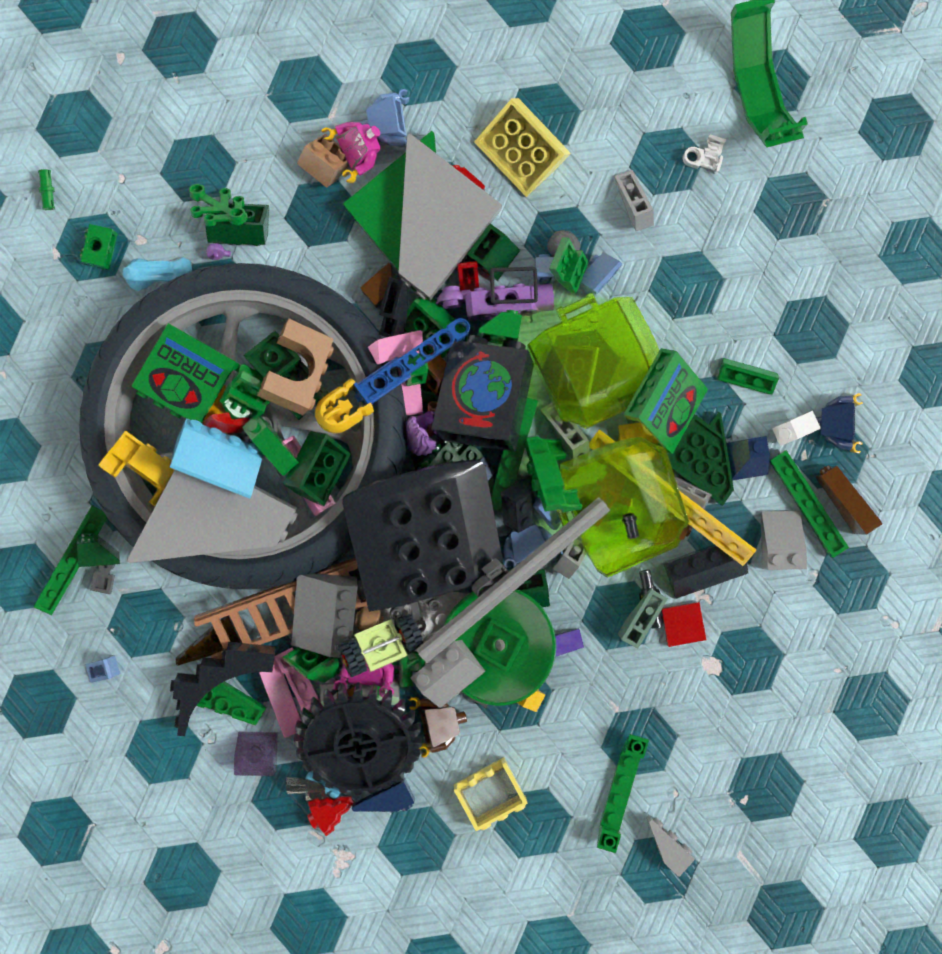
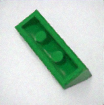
(748, 376)

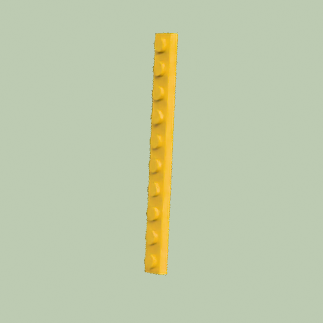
(700, 519)

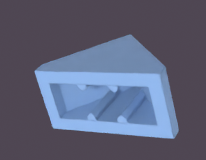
(102, 669)

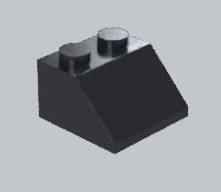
(518, 505)

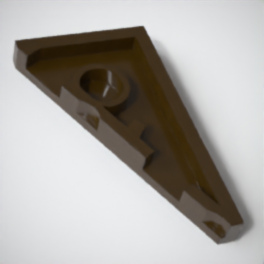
(208, 643)

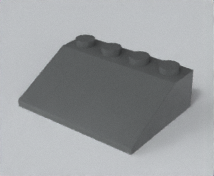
(324, 612)

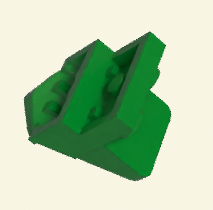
(241, 394)

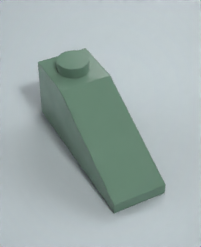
(642, 618)

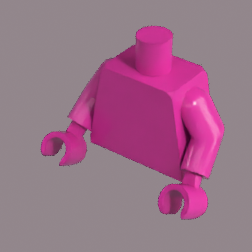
(381, 677)

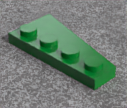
(233, 702)

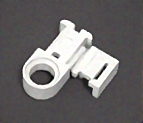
(710, 158)

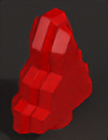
(328, 812)

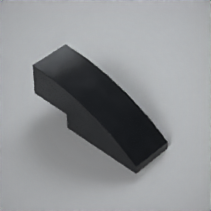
(394, 308)

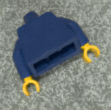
(838, 422)

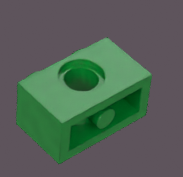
(102, 257)

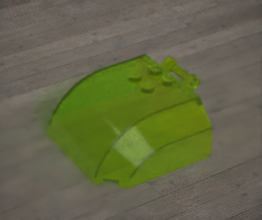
(594, 359)
(629, 479)

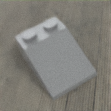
(782, 541)

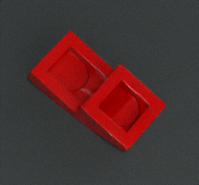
(225, 424)

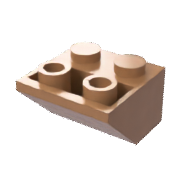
(323, 160)

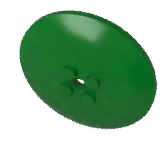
(527, 654)

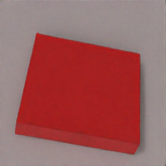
(683, 624)

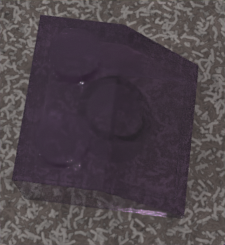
(256, 754)

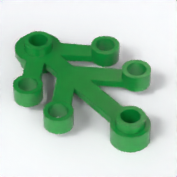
(235, 215)

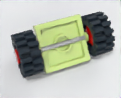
(380, 645)

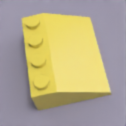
(521, 146)

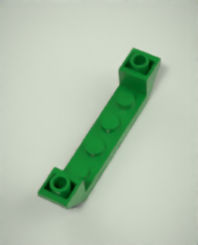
(619, 792)

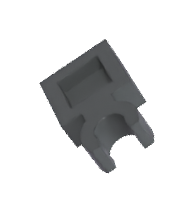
(103, 580)

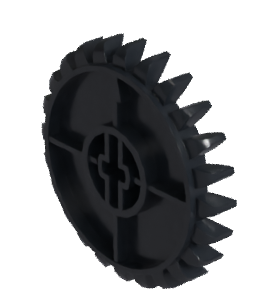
(357, 740)

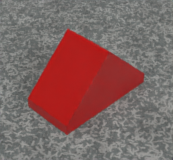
(468, 276)

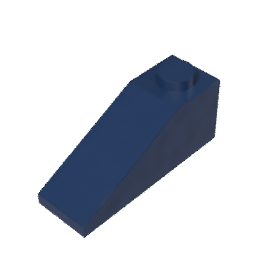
(391, 800)

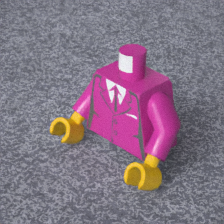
(358, 145)

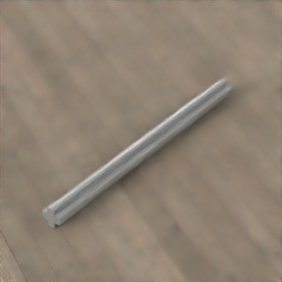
(512, 580)

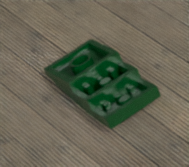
(282, 361)

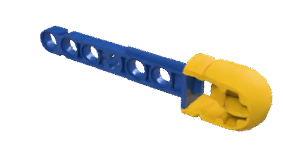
(368, 393)

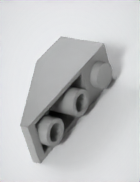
(673, 854)

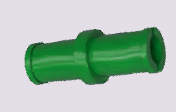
(46, 189)

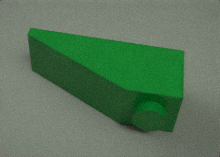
(270, 444)

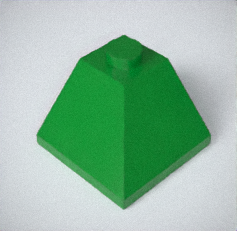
(312, 664)

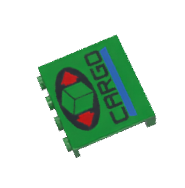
(183, 374)
(667, 399)

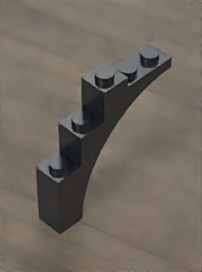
(235, 661)

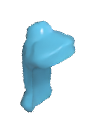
(143, 273)

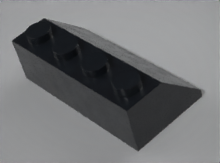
(702, 570)

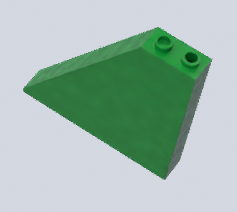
(380, 206)

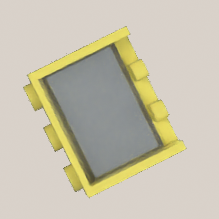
(490, 794)

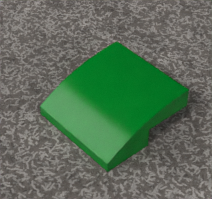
(568, 265)

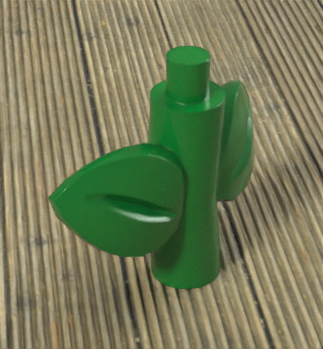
(406, 667)

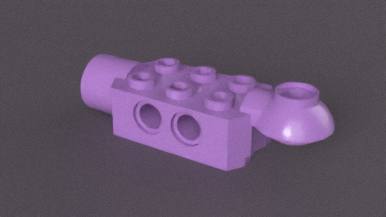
(479, 310)

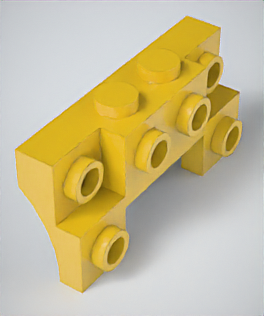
(140, 459)

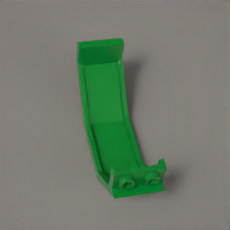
(757, 76)

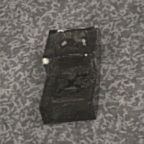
(299, 785)

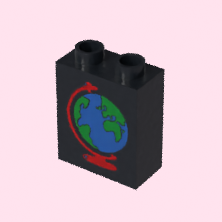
(483, 393)

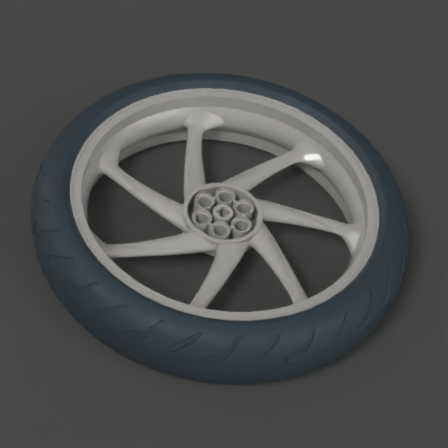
(239, 293)

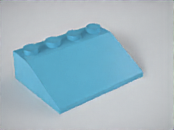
(216, 458)

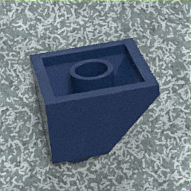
(748, 457)

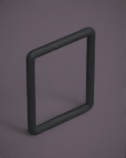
(517, 300)

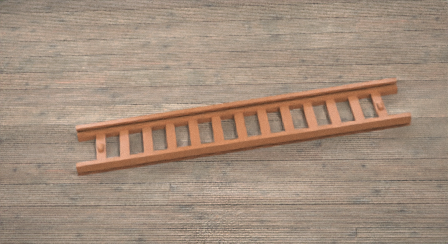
(265, 596)

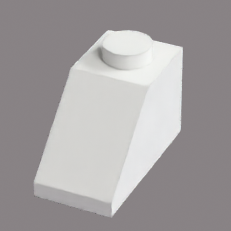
(796, 428)

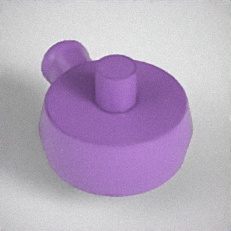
(216, 251)

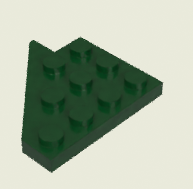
(704, 458)

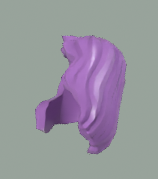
(417, 437)

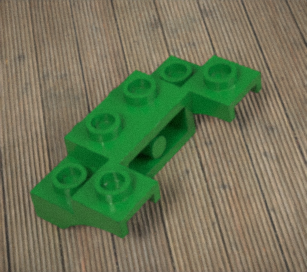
(547, 476)

